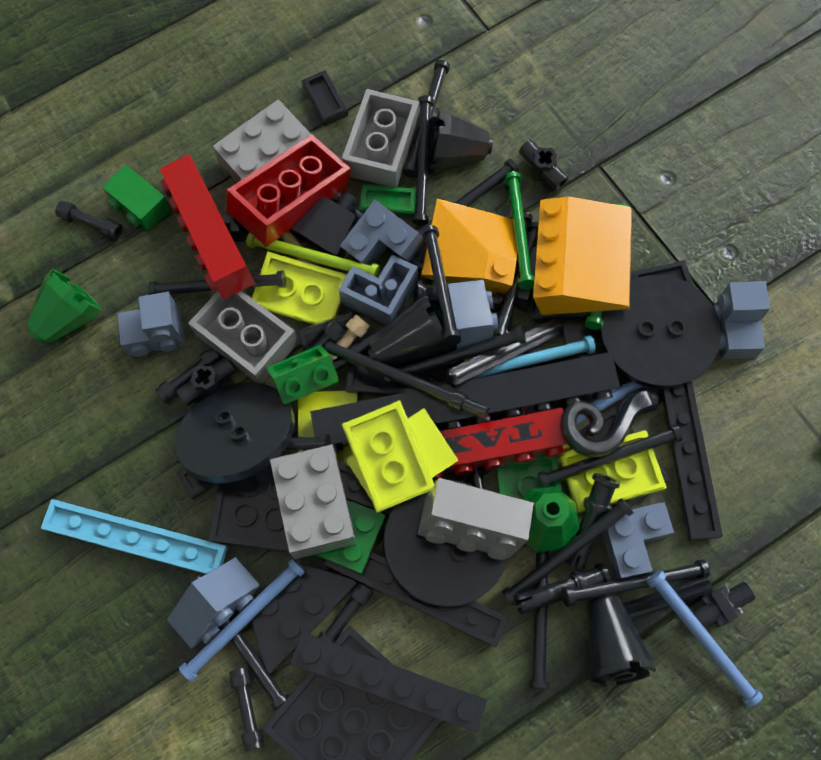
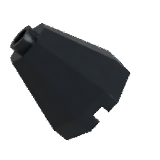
(456, 140)

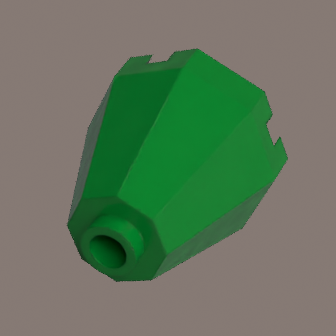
(59, 308)
(554, 530)

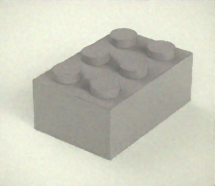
(381, 138)
(259, 141)
(244, 333)
(312, 502)
(475, 519)

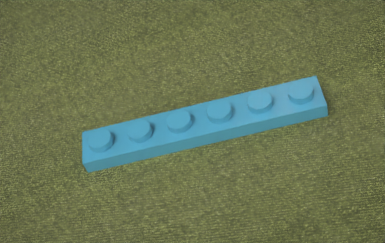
(133, 537)

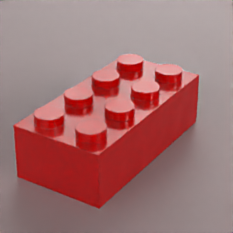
(286, 188)

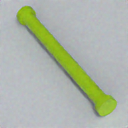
(314, 256)

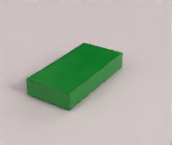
(396, 199)

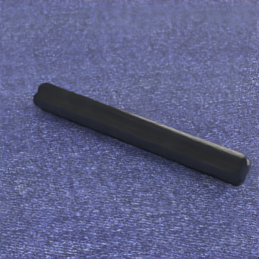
(491, 359)

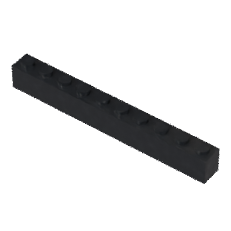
(504, 394)

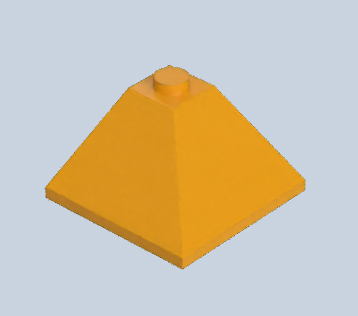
(474, 246)

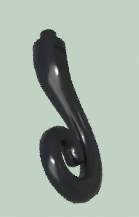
(633, 406)

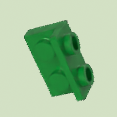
(303, 374)

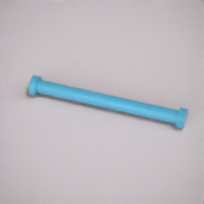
(586, 345)

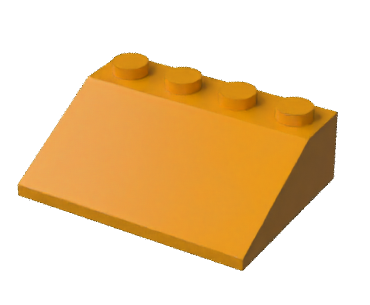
(582, 256)

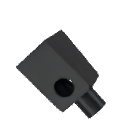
(328, 224)

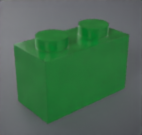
(136, 198)

